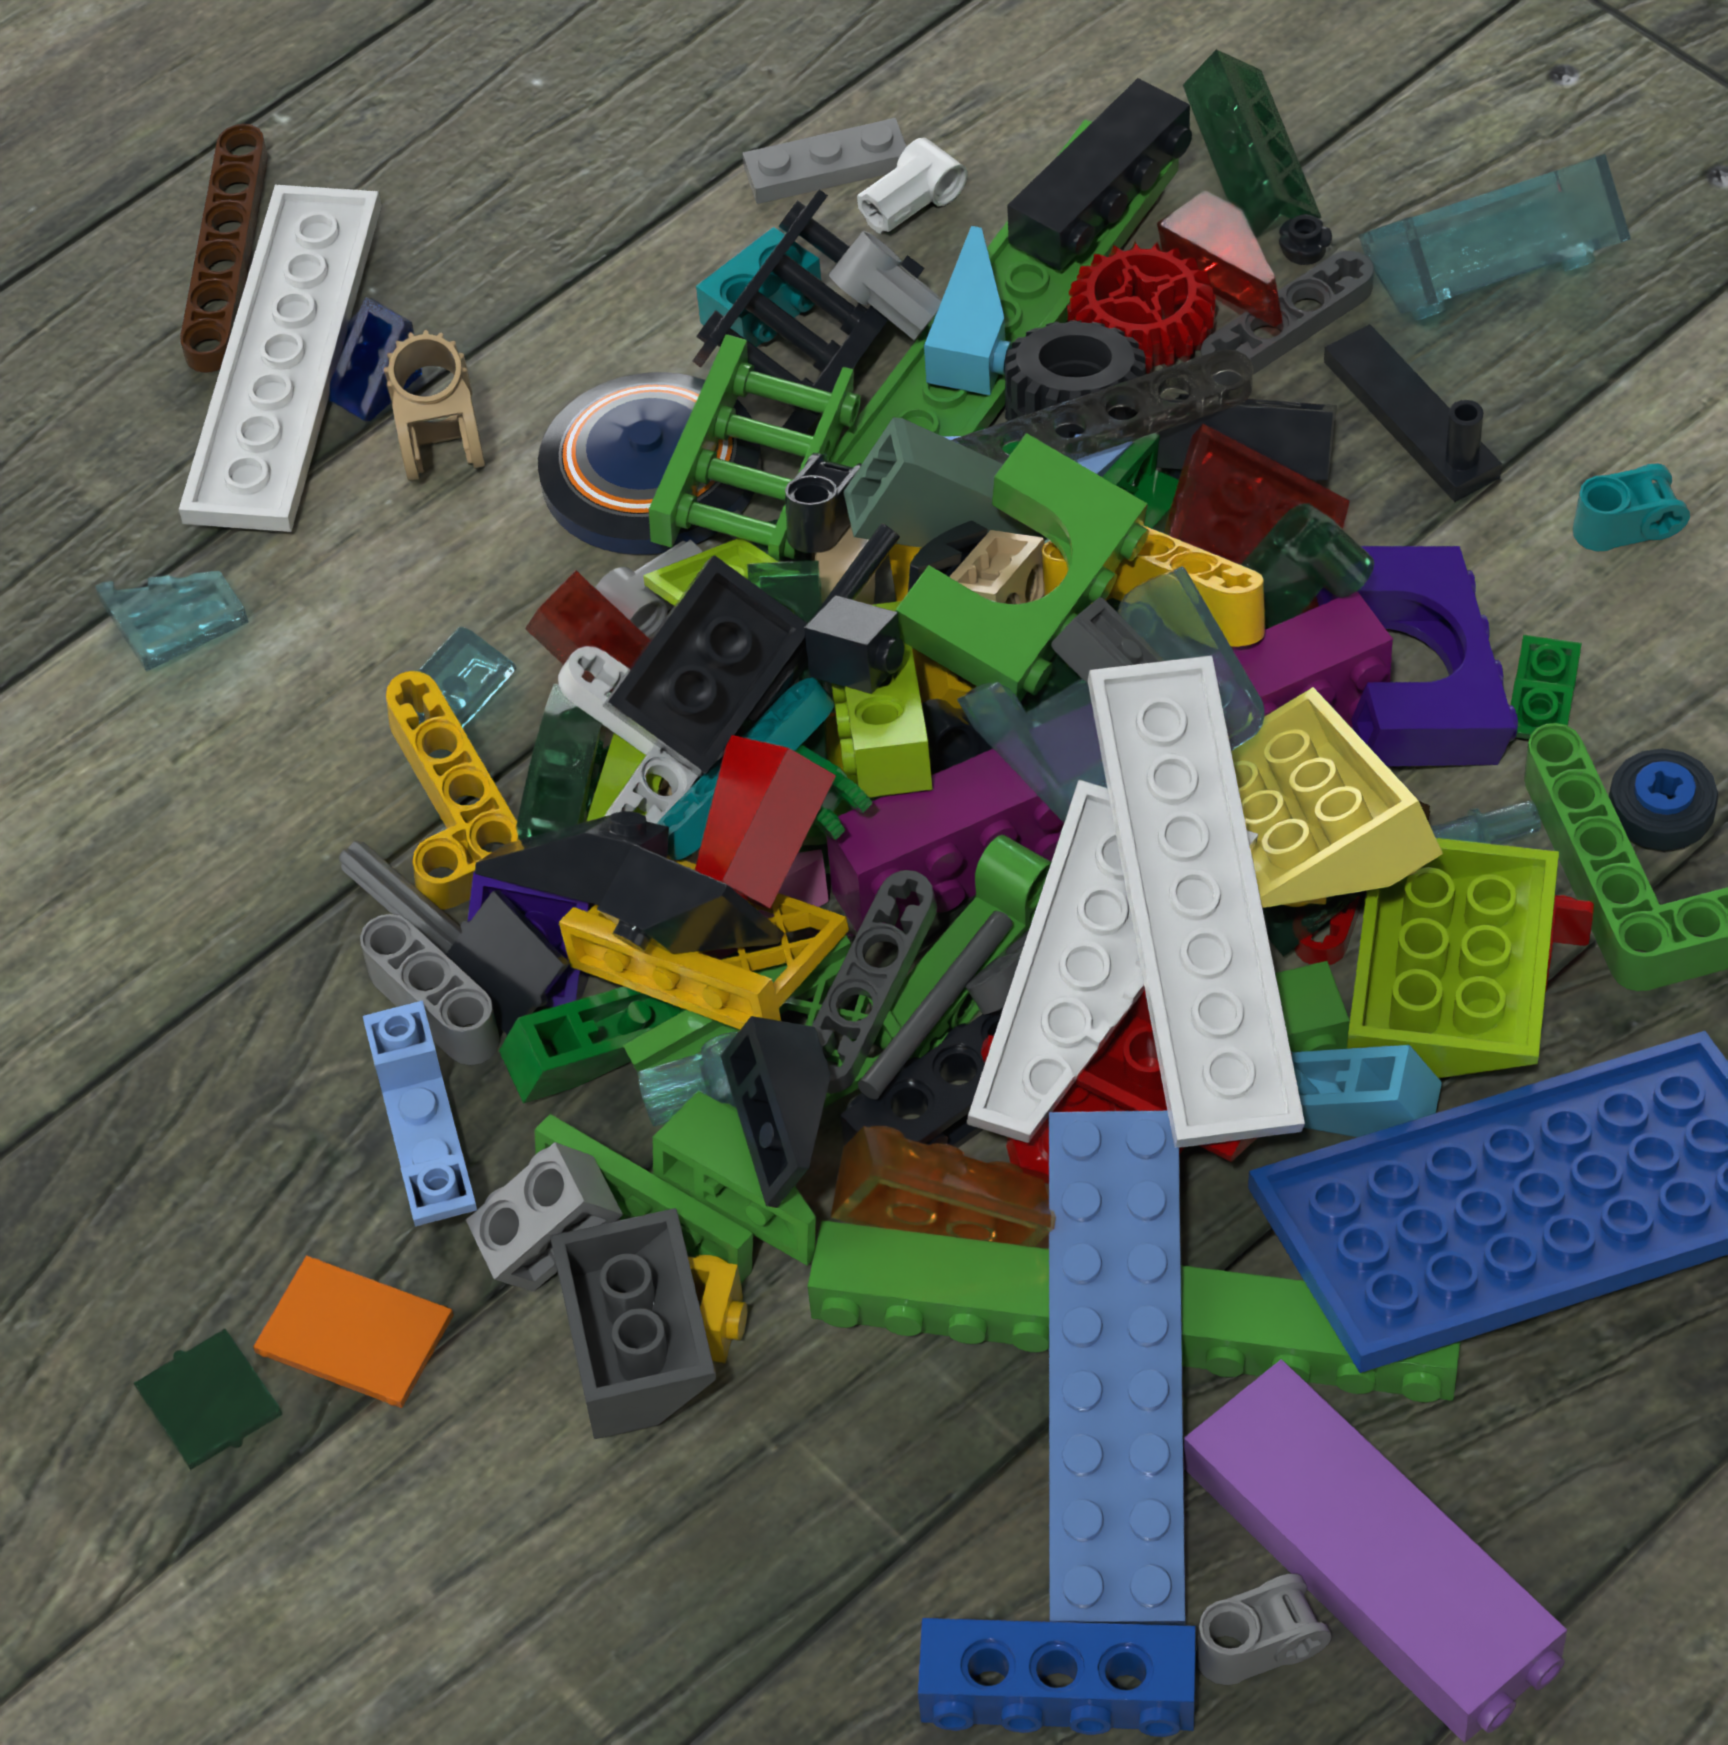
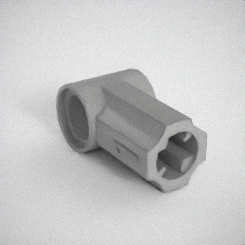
(875, 277)
(635, 600)

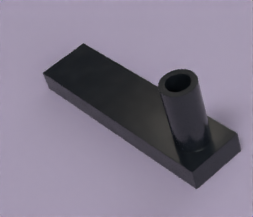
(1436, 436)

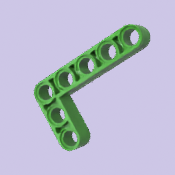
(1564, 778)

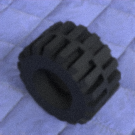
(1068, 363)

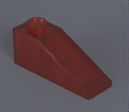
(1227, 249)
(583, 617)

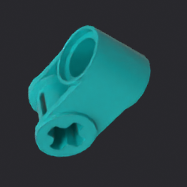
(1625, 509)

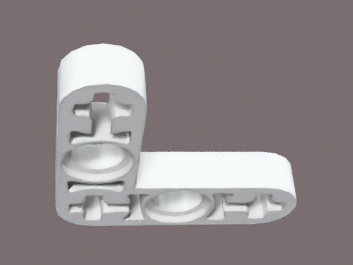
(590, 699)

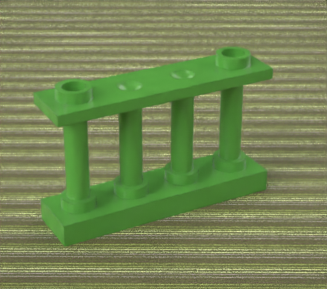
(716, 419)

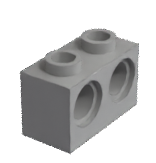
(549, 1197)

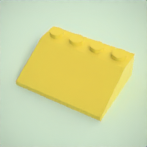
(1325, 808)

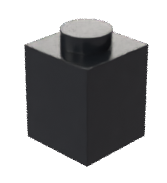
(854, 644)

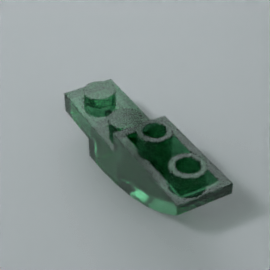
(561, 768)

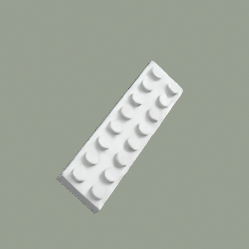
(281, 359)
(1194, 903)

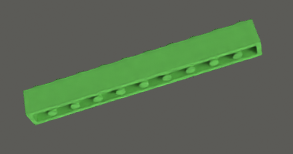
(1002, 1296)

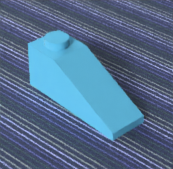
(968, 332)
(1364, 1088)

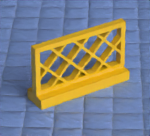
(697, 982)

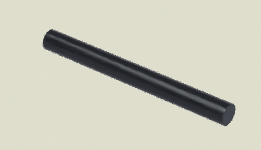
(848, 587)

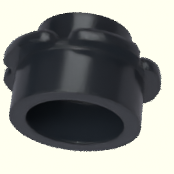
(1304, 239)

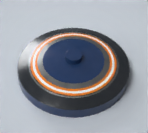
(612, 451)

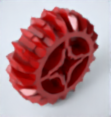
(1150, 298)

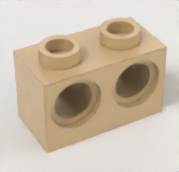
(1004, 568)

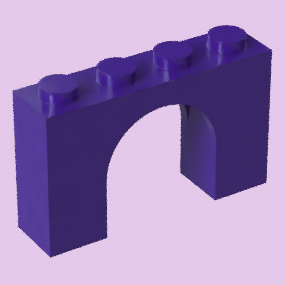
(1443, 720)

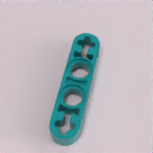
(784, 724)

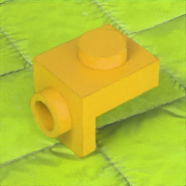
(721, 1307)

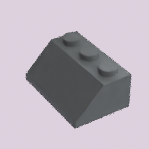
(633, 1320)

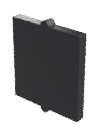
(507, 959)

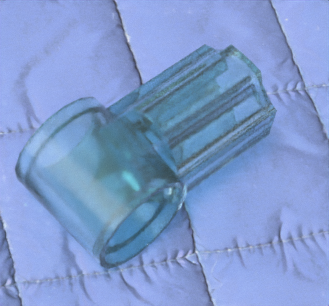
(674, 1083)

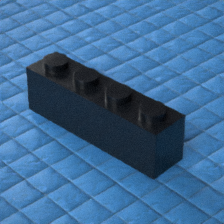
(1099, 174)

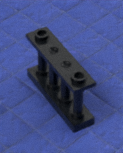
(857, 322)

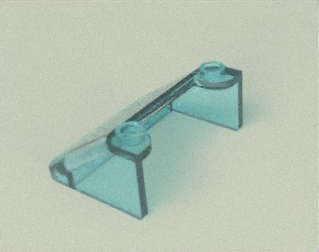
(1059, 737)

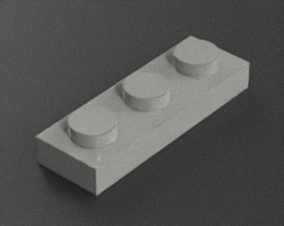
(824, 160)

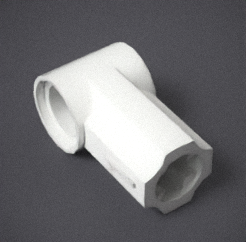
(921, 177)

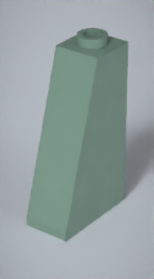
(924, 487)

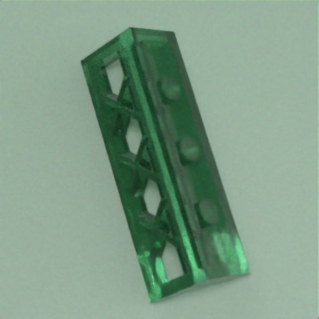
(1248, 142)

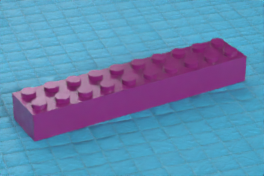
(977, 800)

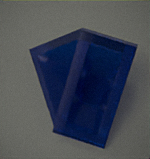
(360, 377)

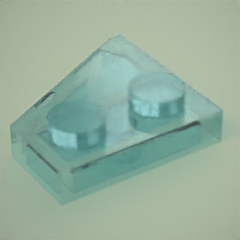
(172, 614)

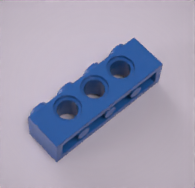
(1031, 1650)

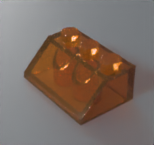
(937, 1191)

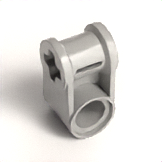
(1270, 1624)

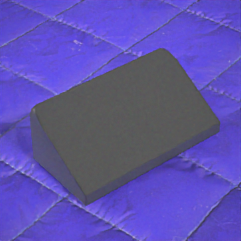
(1101, 640)

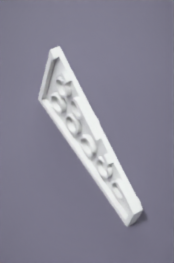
(1071, 978)

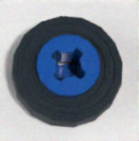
(1648, 814)

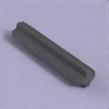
(398, 894)

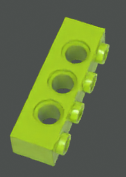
(885, 731)

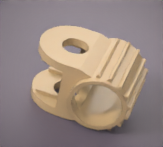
(412, 410)

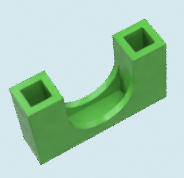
(1011, 643)

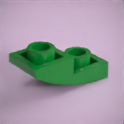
(1544, 682)

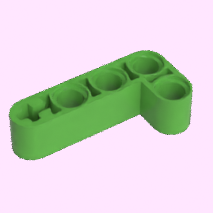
(1007, 881)

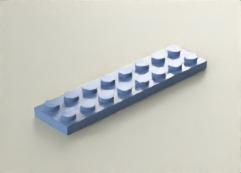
(1115, 1370)

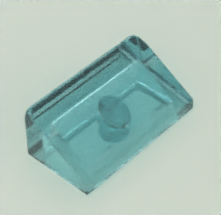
(467, 673)

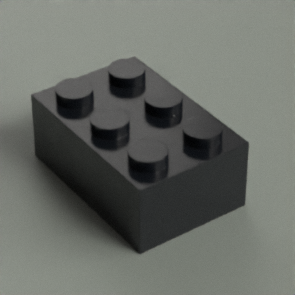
(706, 666)

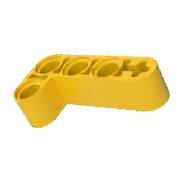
(1227, 588)
(445, 782)

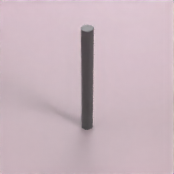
(935, 1005)

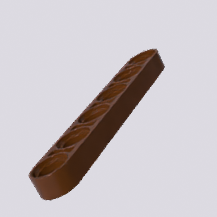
(217, 245)

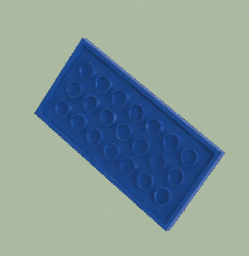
(1510, 1202)

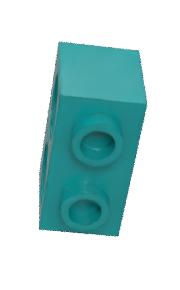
(728, 282)

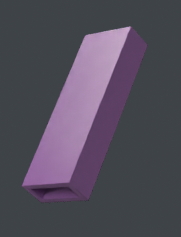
(1376, 1552)

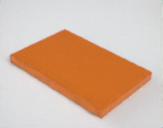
(353, 1331)

